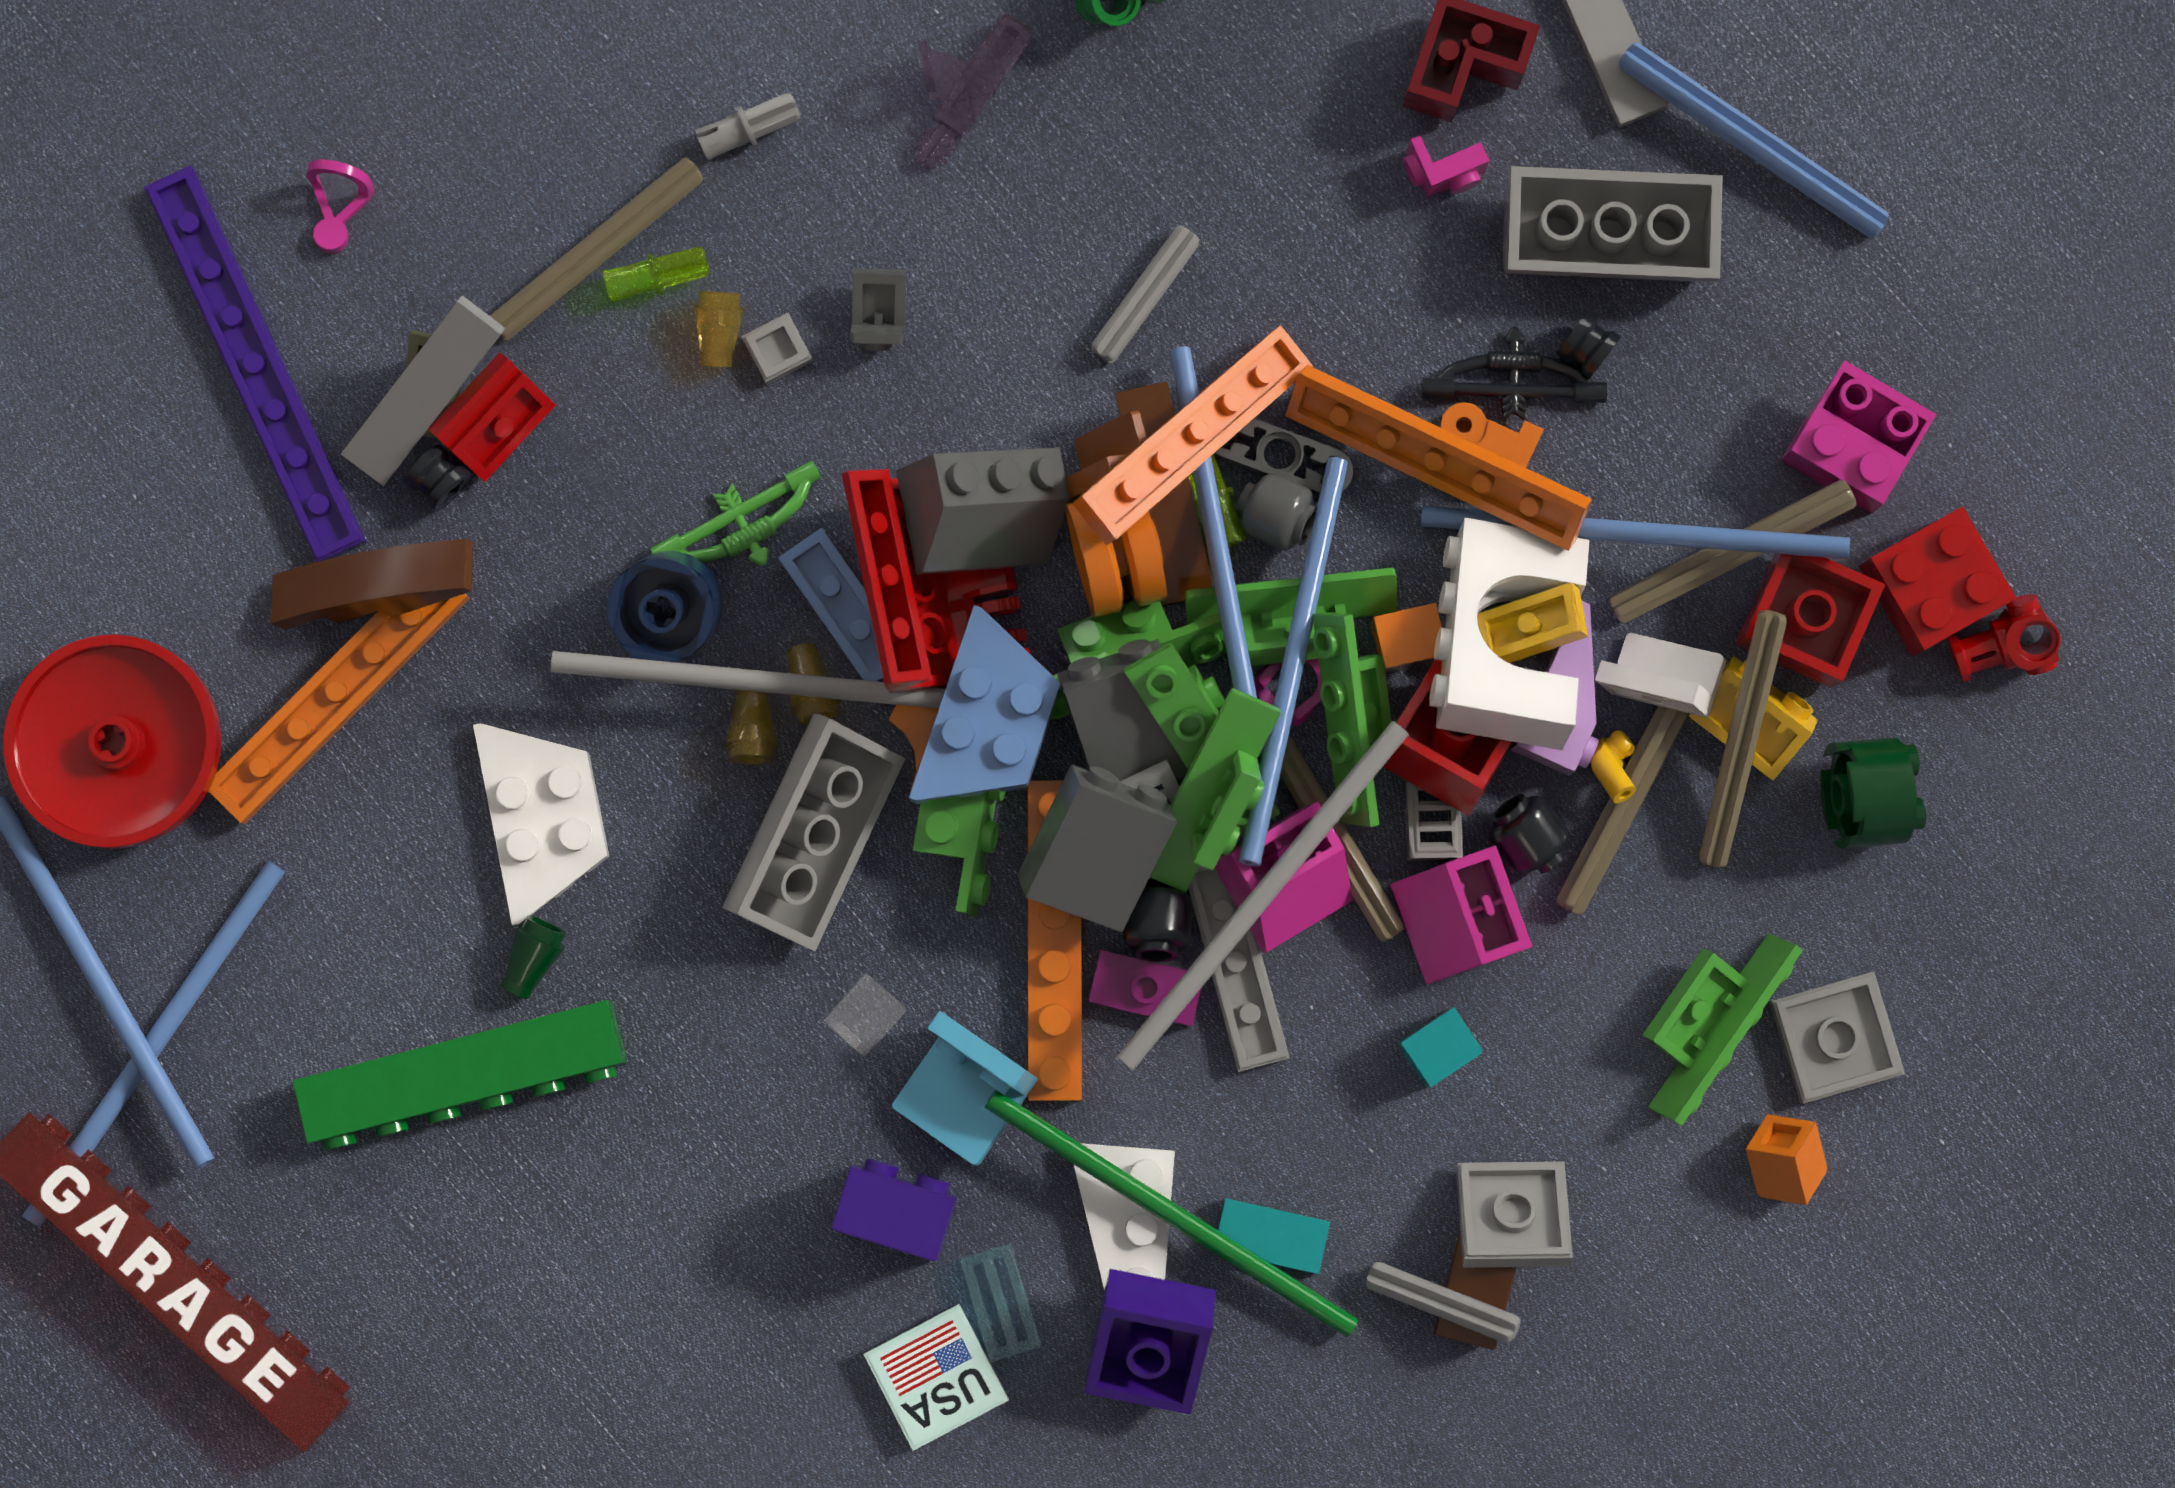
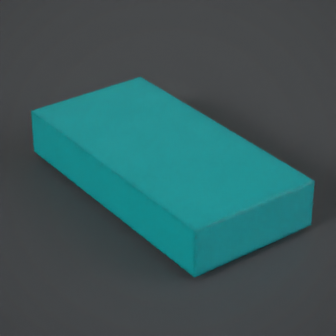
(1276, 1234)

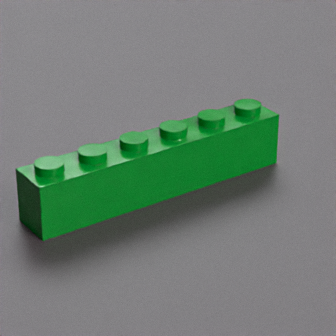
(460, 1073)

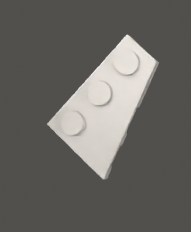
(1120, 1230)

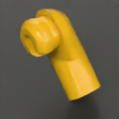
(1608, 765)

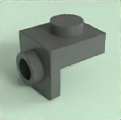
(878, 308)

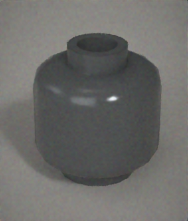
(1277, 512)

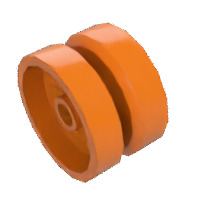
(1132, 555)

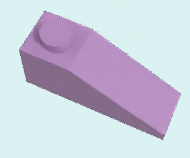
(1577, 662)

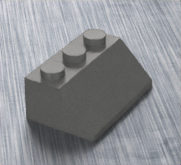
(983, 508)

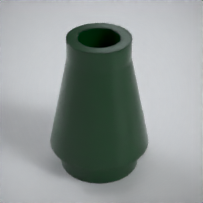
(532, 954)

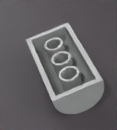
(1613, 224)
(814, 832)

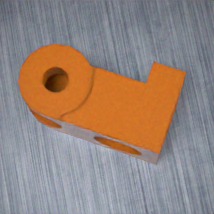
(1471, 424)

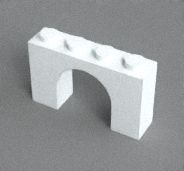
(1475, 686)

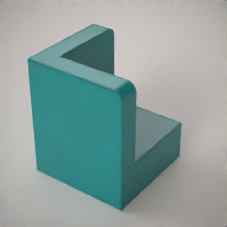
(1440, 1047)

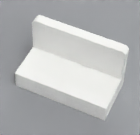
(1664, 674)

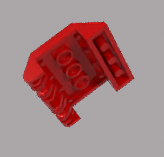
(915, 616)

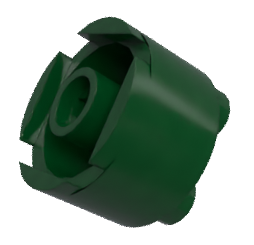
(1872, 792)

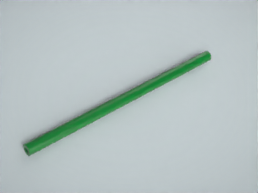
(1171, 1213)

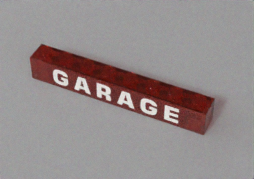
(171, 1282)

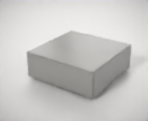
(777, 349)

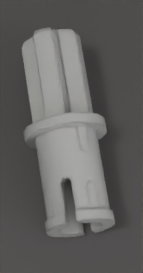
(747, 125)

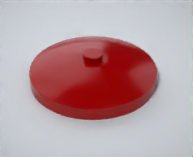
(112, 741)

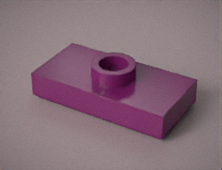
(1137, 985)

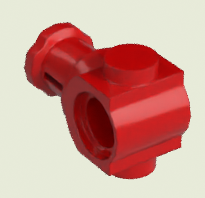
(2003, 645)

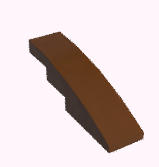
(1176, 513)
(372, 581)

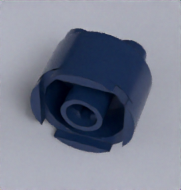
(639, 622)

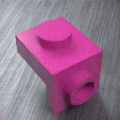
(1455, 171)

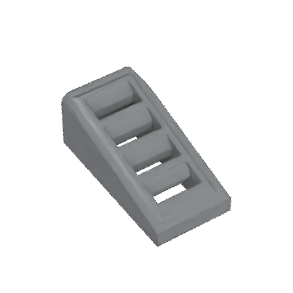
(1431, 850)

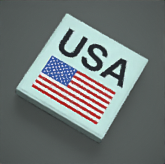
(936, 1377)

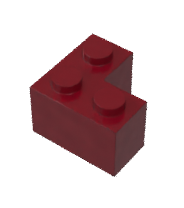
(1466, 42)

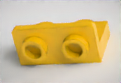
(1784, 725)

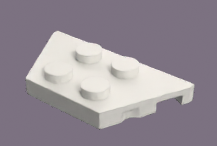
(541, 816)

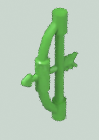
(734, 510)

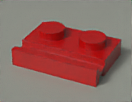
(492, 417)

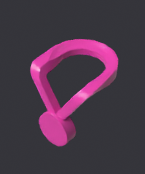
(331, 232)
(1304, 710)

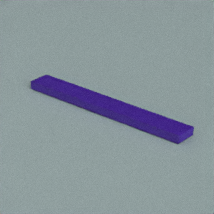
(255, 364)

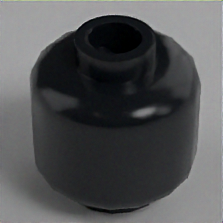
(1529, 834)
(1159, 923)

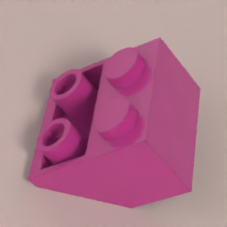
(1859, 435)
(1311, 893)
(1460, 915)

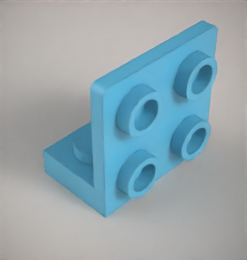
(954, 1085)

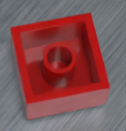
(1938, 581)
(1824, 614)
(1444, 761)

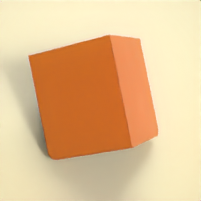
(1406, 636)
(1786, 1159)

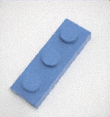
(836, 599)

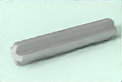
(1145, 294)
(1443, 1302)

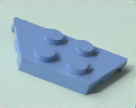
(987, 718)

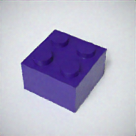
(895, 1210)
(1150, 1341)

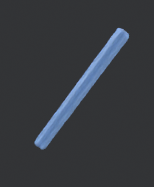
(1753, 140)

